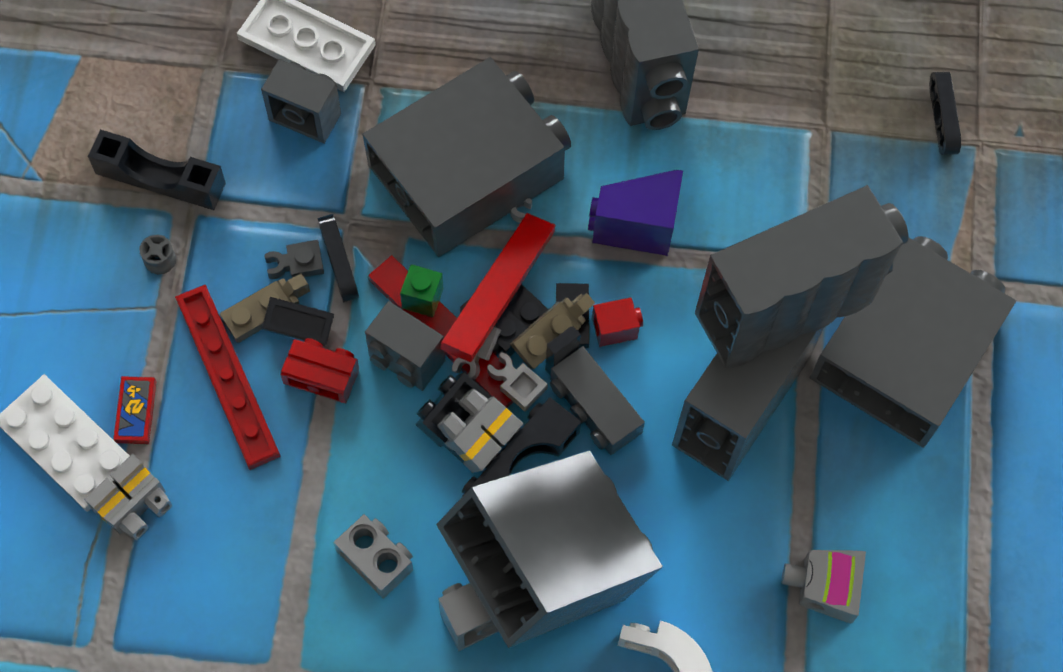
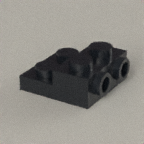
(516, 318)
(432, 413)

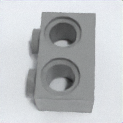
(367, 560)

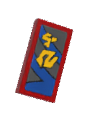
(135, 410)

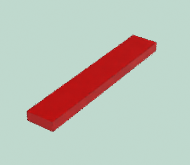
(389, 281)
(497, 288)
(228, 377)

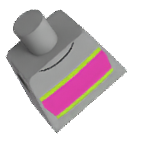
(829, 582)

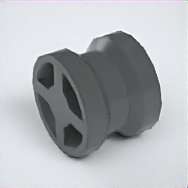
(159, 247)

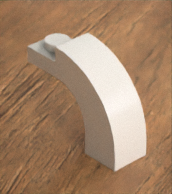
(668, 644)

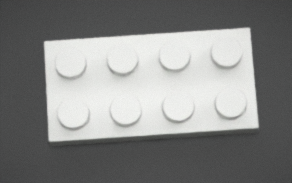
(308, 37)
(62, 439)

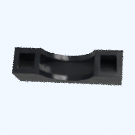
(126, 162)
(547, 432)

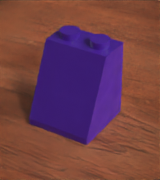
(637, 213)

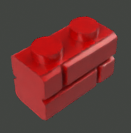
(320, 370)

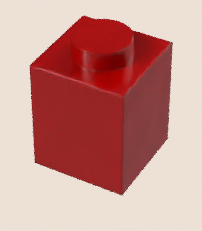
(616, 321)

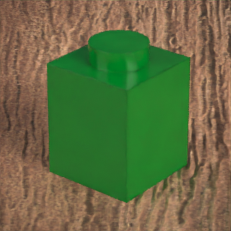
(421, 290)

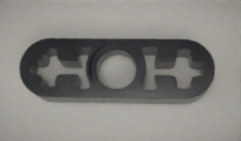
(945, 113)
(338, 258)

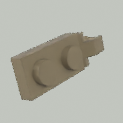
(248, 315)
(533, 342)

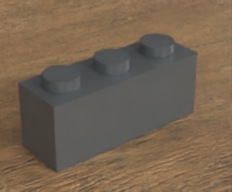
(596, 401)

